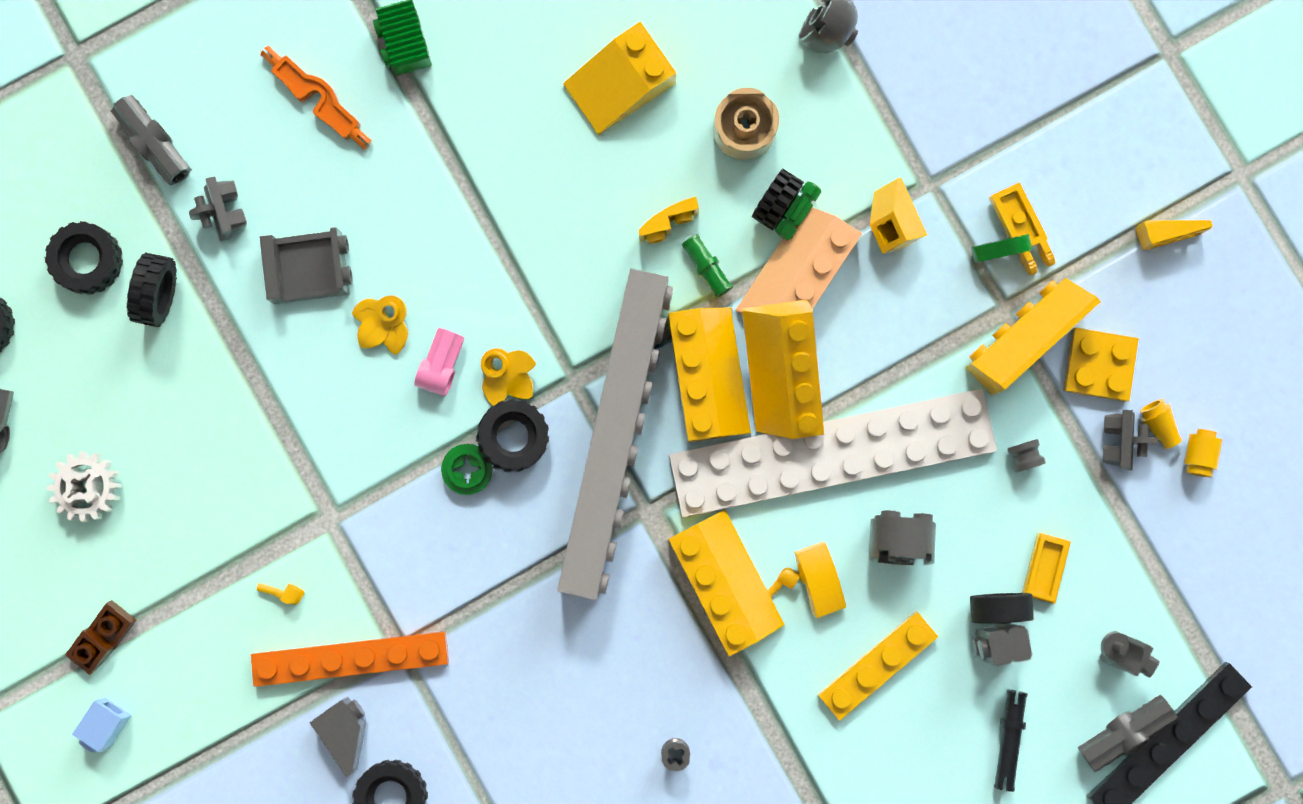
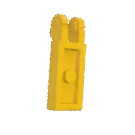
(1020, 219)

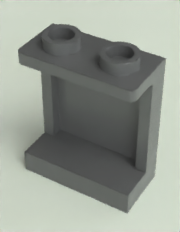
(305, 266)

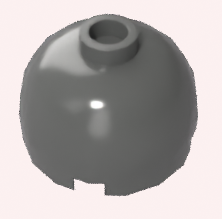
(830, 26)

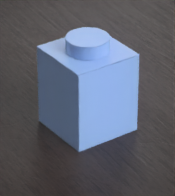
(101, 725)

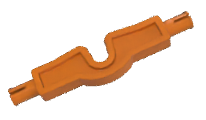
(305, 86)

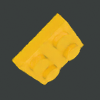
(1100, 364)

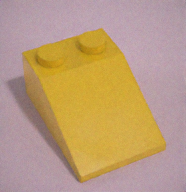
(620, 78)

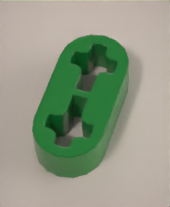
(1001, 248)

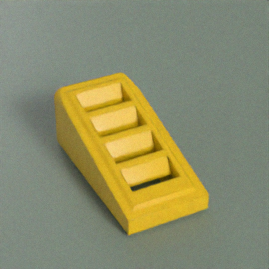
(1164, 232)

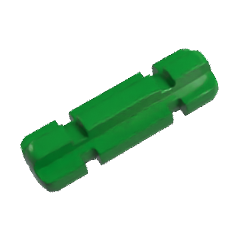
(798, 210)

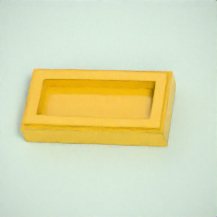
(1046, 567)

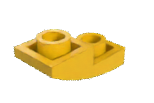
(659, 226)
(821, 579)

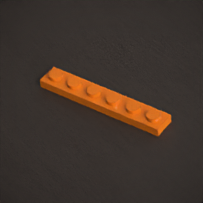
(349, 658)

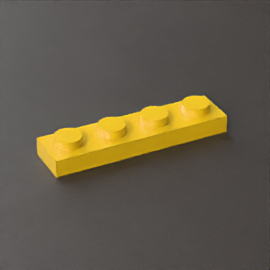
(877, 665)

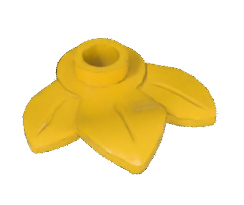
(380, 328)
(510, 379)

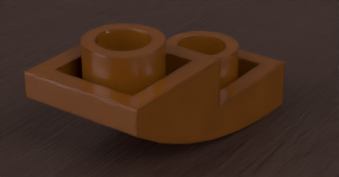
(101, 637)

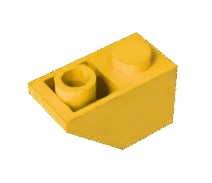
(895, 217)

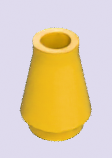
(1161, 423)

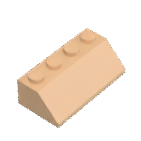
(803, 264)

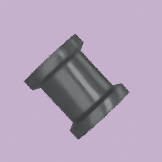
(674, 764)

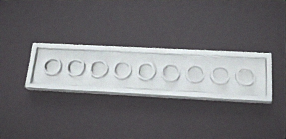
(847, 452)

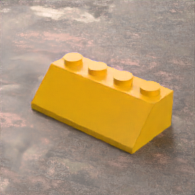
(1031, 335)
(784, 369)
(708, 373)
(726, 582)

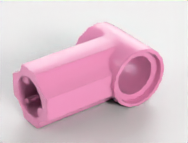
(437, 370)

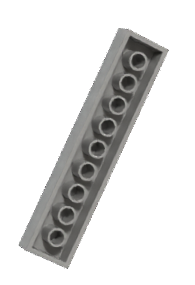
(614, 434)

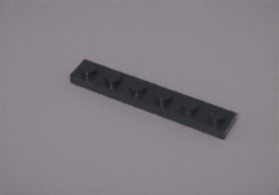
(1194, 716)

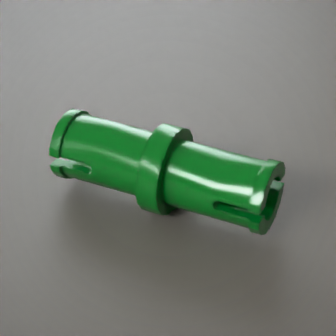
(707, 266)

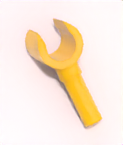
(787, 577)
(291, 594)

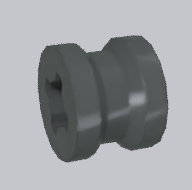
(1026, 455)

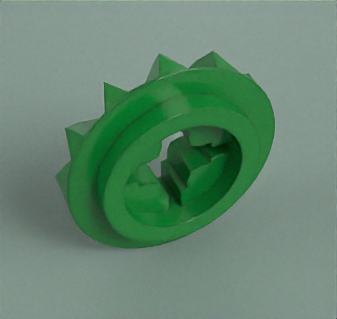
(456, 481)

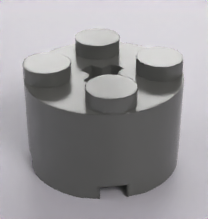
(902, 539)

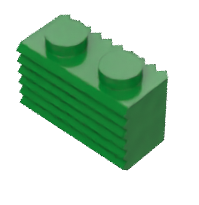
(403, 37)

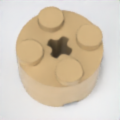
(761, 115)

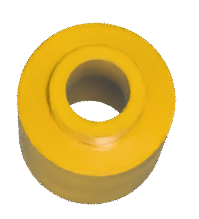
(1203, 453)

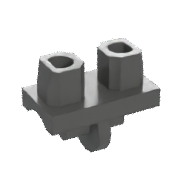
(217, 194)
(1124, 425)
(1128, 654)

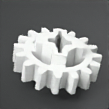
(95, 493)

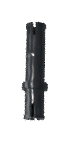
(1010, 739)

